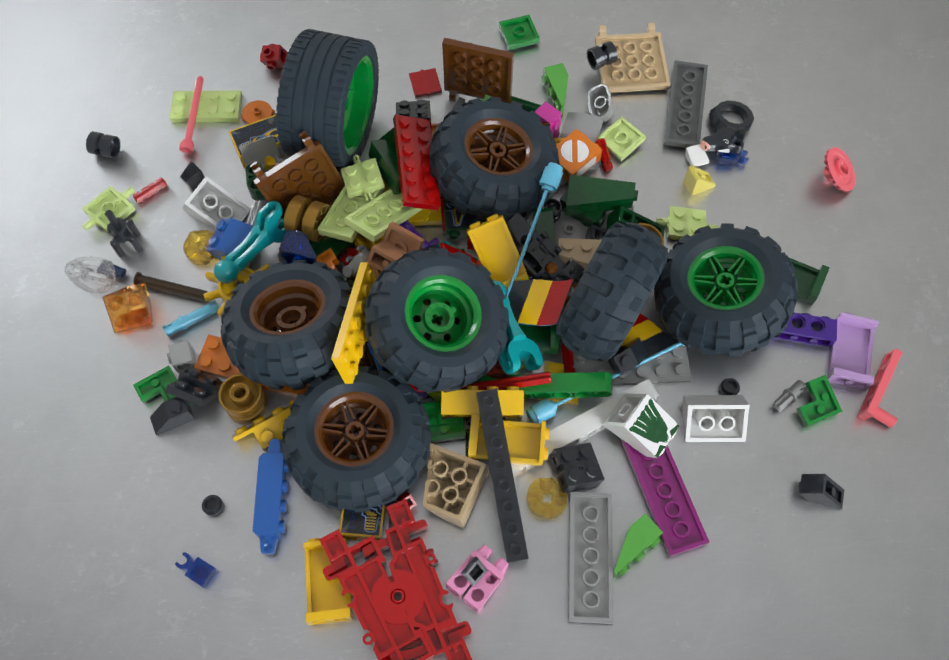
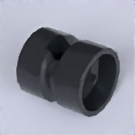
(602, 55)
(103, 145)

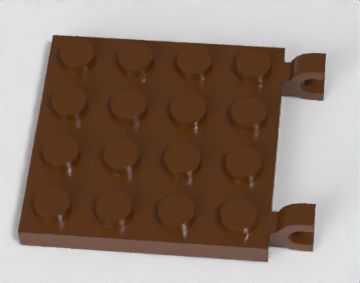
(477, 70)
(303, 174)

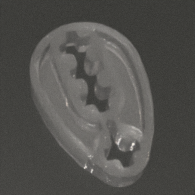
(95, 265)

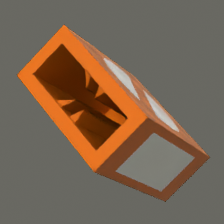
(577, 154)

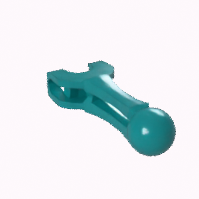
(264, 232)
(517, 345)

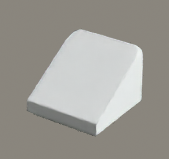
(696, 156)

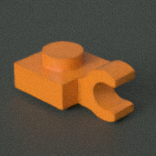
(329, 258)

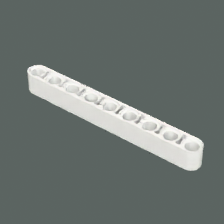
(587, 423)

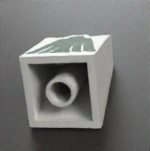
(642, 424)

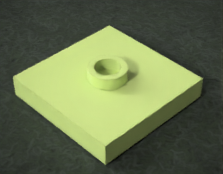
(622, 138)

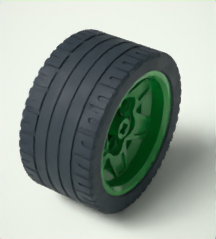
(329, 93)

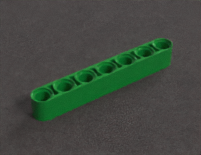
(568, 386)

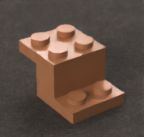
(393, 246)

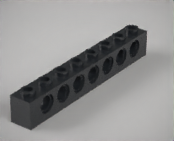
(502, 476)

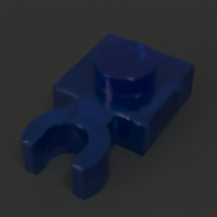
(731, 158)
(198, 571)

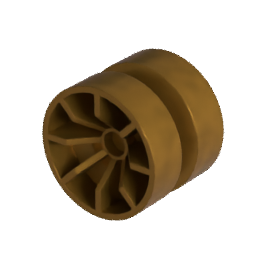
(305, 216)
(243, 399)

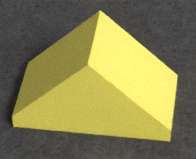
(697, 180)

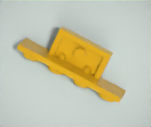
(266, 428)

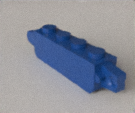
(270, 497)

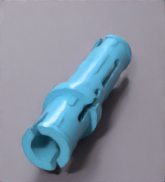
(195, 316)

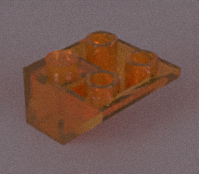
(129, 308)

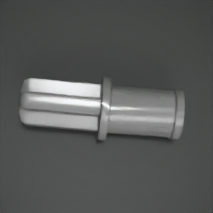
(789, 395)

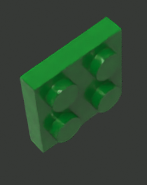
(519, 32)

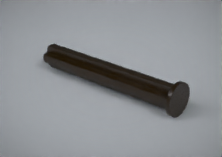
(169, 287)

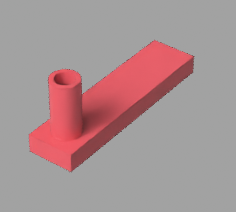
(873, 398)

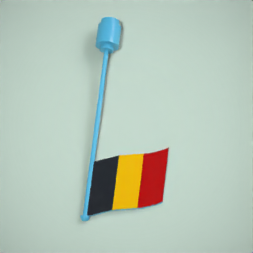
(539, 300)
(655, 342)

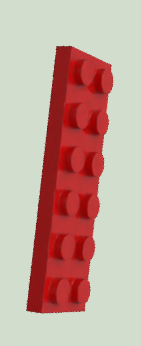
(412, 149)

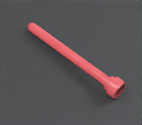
(186, 144)

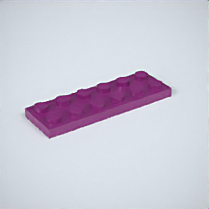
(668, 501)

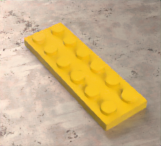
(352, 334)

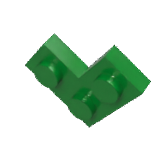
(155, 385)
(824, 402)
(442, 429)

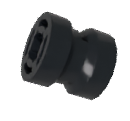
(556, 208)

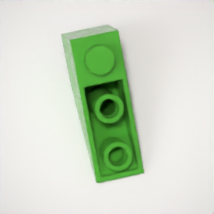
(556, 81)
(638, 538)

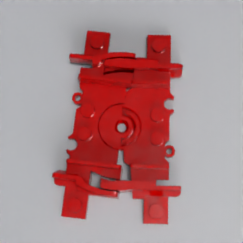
(421, 607)

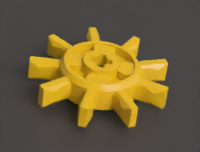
(225, 290)

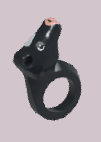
(728, 135)

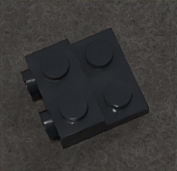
(195, 387)

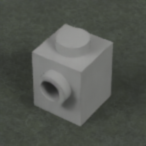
(181, 355)

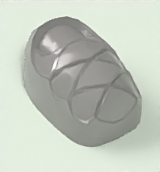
(601, 102)

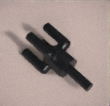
(122, 232)

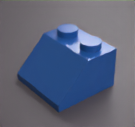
(227, 237)

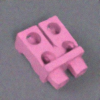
(484, 588)

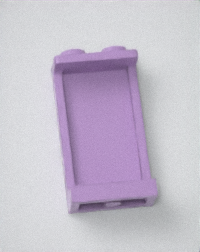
(852, 352)

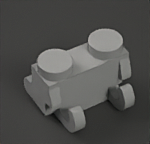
(352, 268)

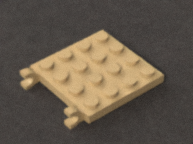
(639, 63)

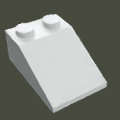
(212, 203)

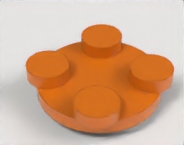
(256, 111)

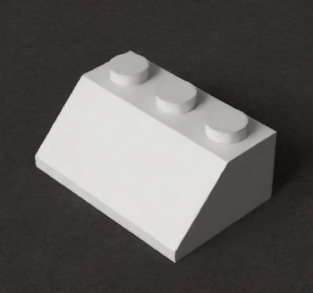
(715, 418)

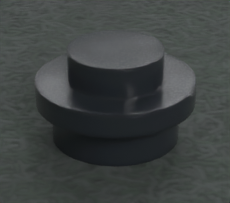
(729, 387)
(212, 505)

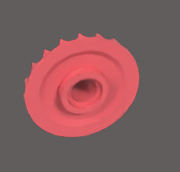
(839, 169)

